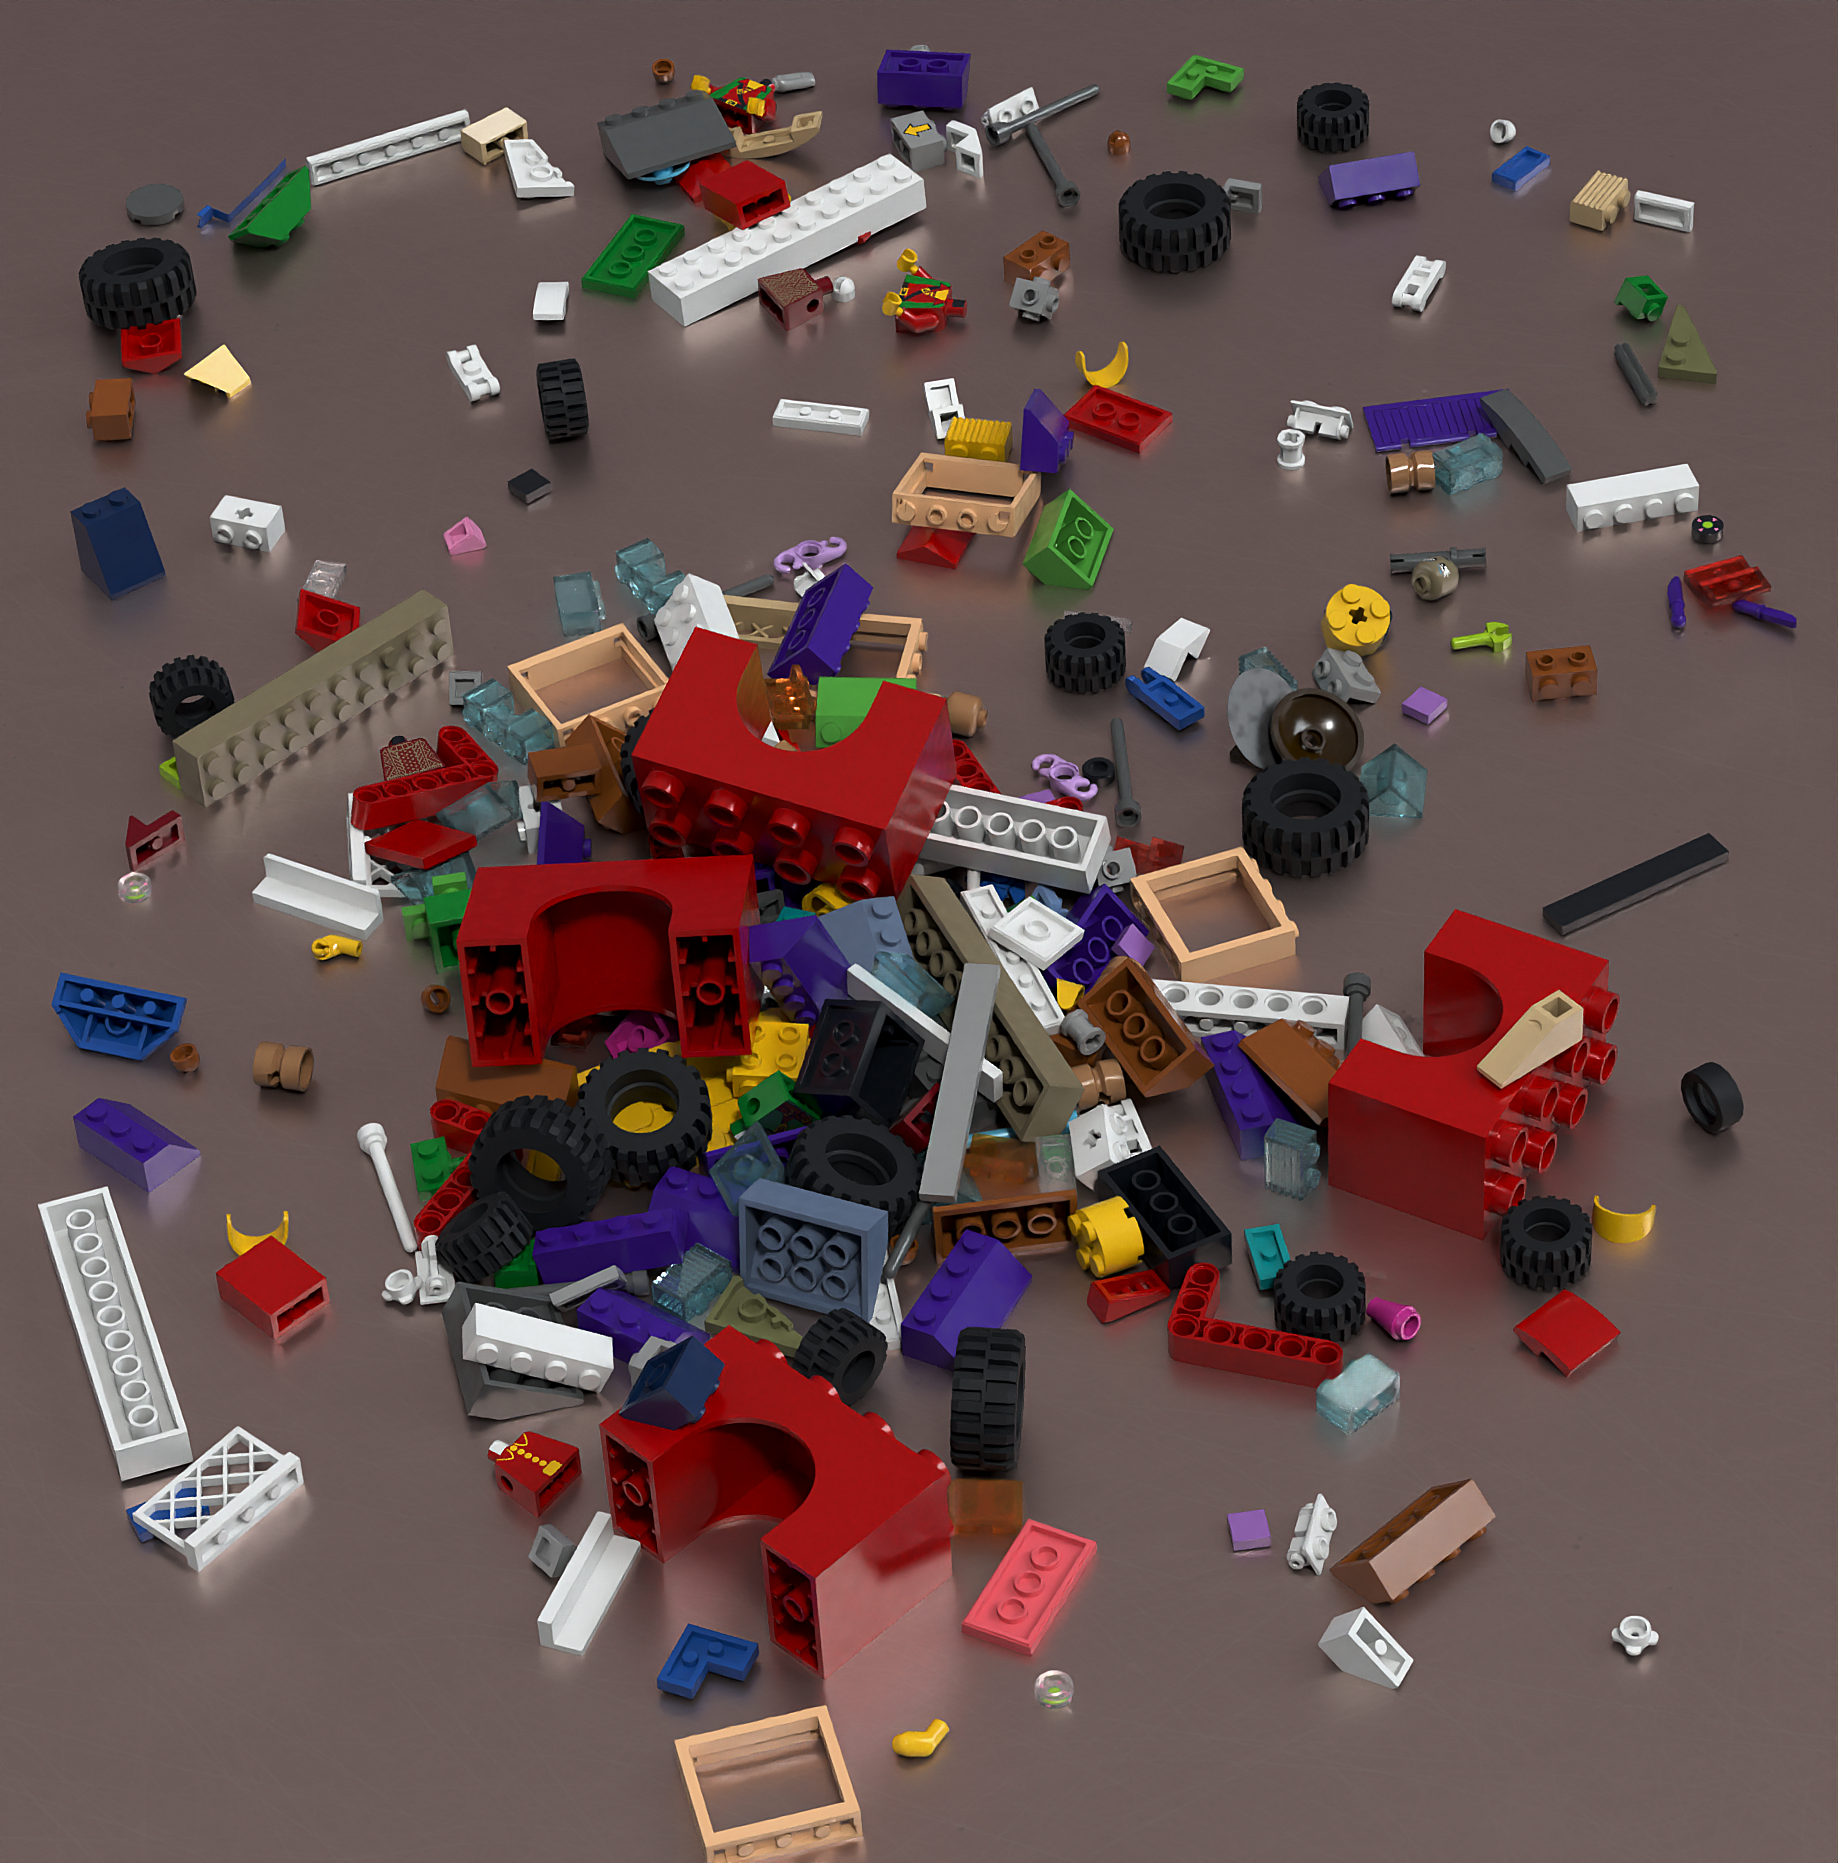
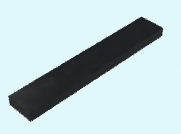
(1635, 883)

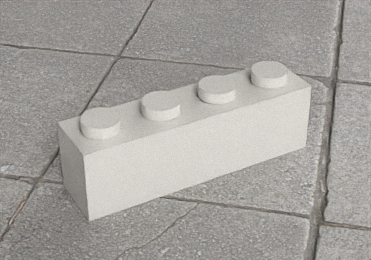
(1632, 497)
(537, 1348)

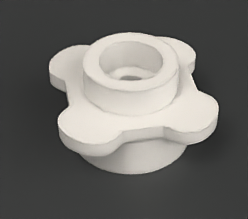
(401, 1286)
(1635, 1634)

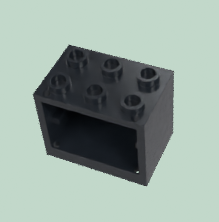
(859, 1062)

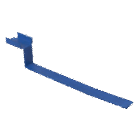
(208, 212)

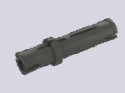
(1461, 558)

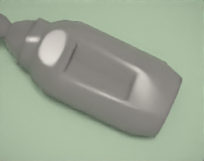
(793, 81)

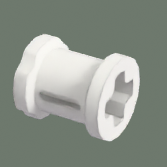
(1291, 449)

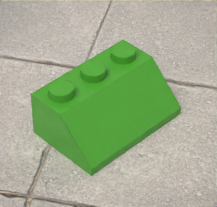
(1068, 543)
(845, 703)

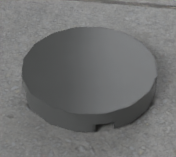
(154, 204)

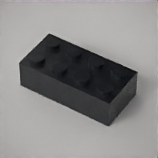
(1170, 1213)

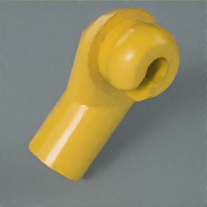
(335, 945)
(920, 1742)

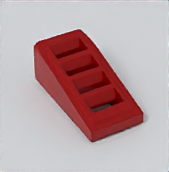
(1113, 1296)

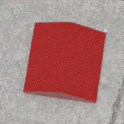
(698, 171)
(152, 347)
(935, 546)
(324, 619)

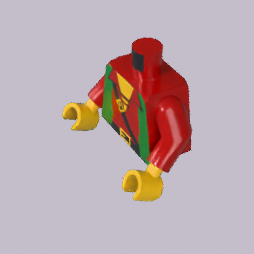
(742, 102)
(923, 301)

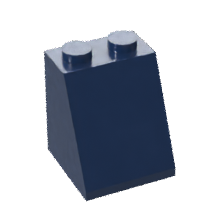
(116, 544)

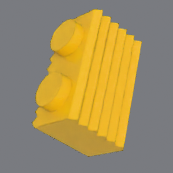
(979, 439)

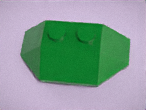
(277, 213)

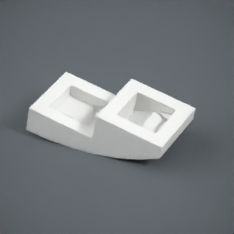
(550, 301)

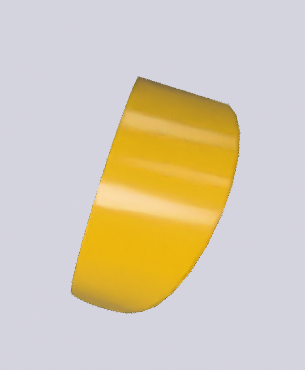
(1110, 374)
(1068, 994)
(1621, 1227)
(243, 1243)

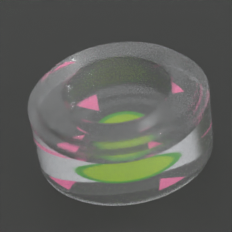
(134, 887)
(1054, 1689)

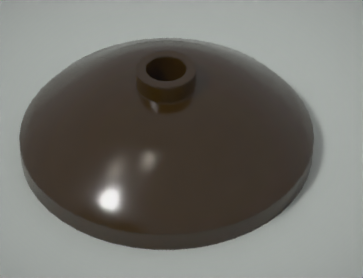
(1322, 721)

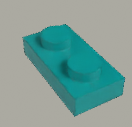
(1266, 1252)

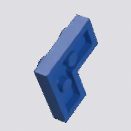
(705, 1651)

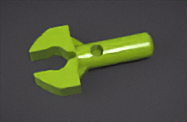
(1495, 635)

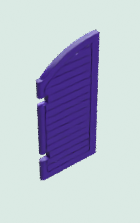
(1428, 421)

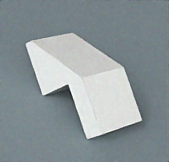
(966, 145)
(942, 405)
(1174, 645)

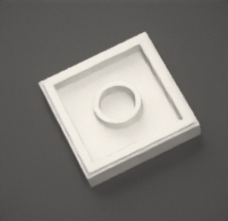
(1036, 933)

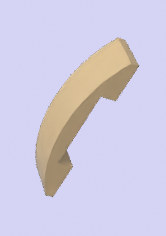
(775, 141)

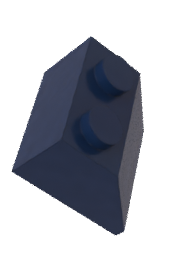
(674, 1386)

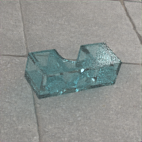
(644, 572)
(493, 714)

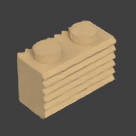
(486, 137)
(1599, 201)

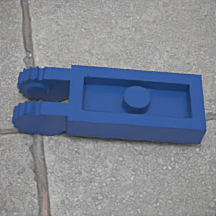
(1165, 698)

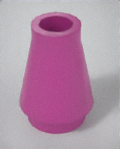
(1397, 1319)

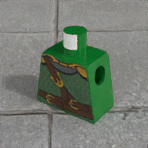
(773, 1107)

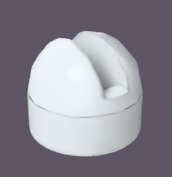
(1502, 131)
(843, 289)

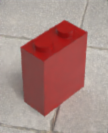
(744, 194)
(272, 1287)

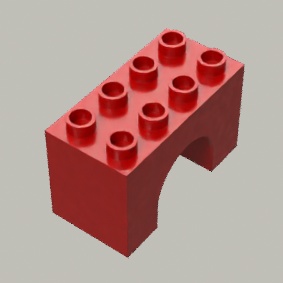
(823, 814)
(607, 938)
(1437, 1130)
(854, 1506)

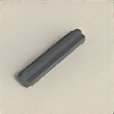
(1635, 374)

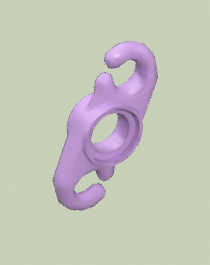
(824, 554)
(1061, 767)

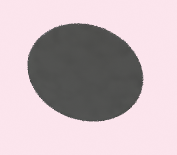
(1250, 713)

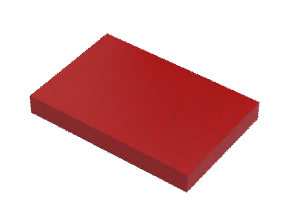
(1118, 419)
(421, 844)

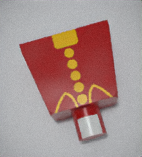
(535, 1469)

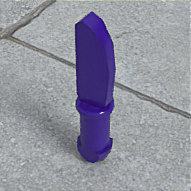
(1676, 602)
(1765, 613)

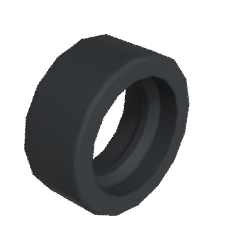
(1712, 1097)

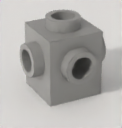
(1034, 298)
(1120, 868)

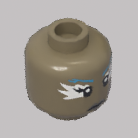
(1435, 578)

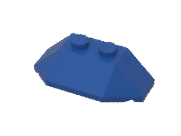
(116, 1016)

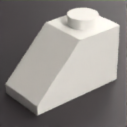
(1365, 1649)

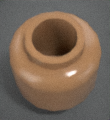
(966, 713)

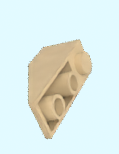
(1535, 1038)

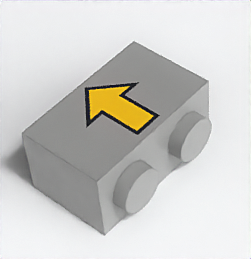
(918, 141)

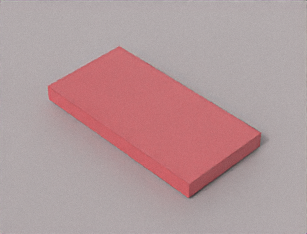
(1029, 1587)

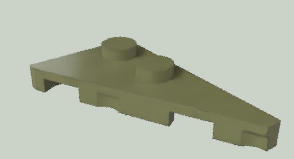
(1684, 352)
(752, 1317)

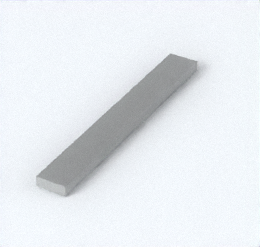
(959, 1083)

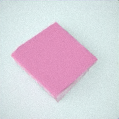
(464, 537)

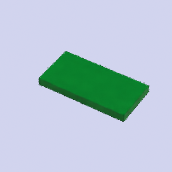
(632, 252)

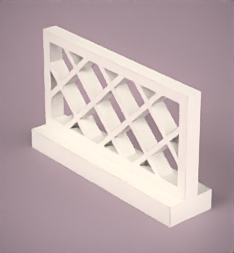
(362, 864)
(239, 1510)

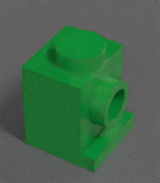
(1642, 297)
(519, 1271)

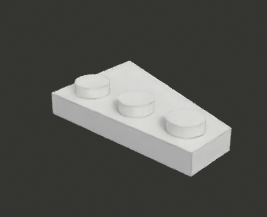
(532, 173)

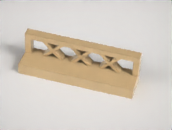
(762, 617)

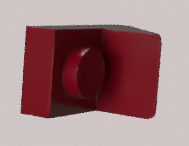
(150, 841)

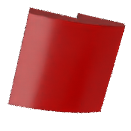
(1567, 1331)

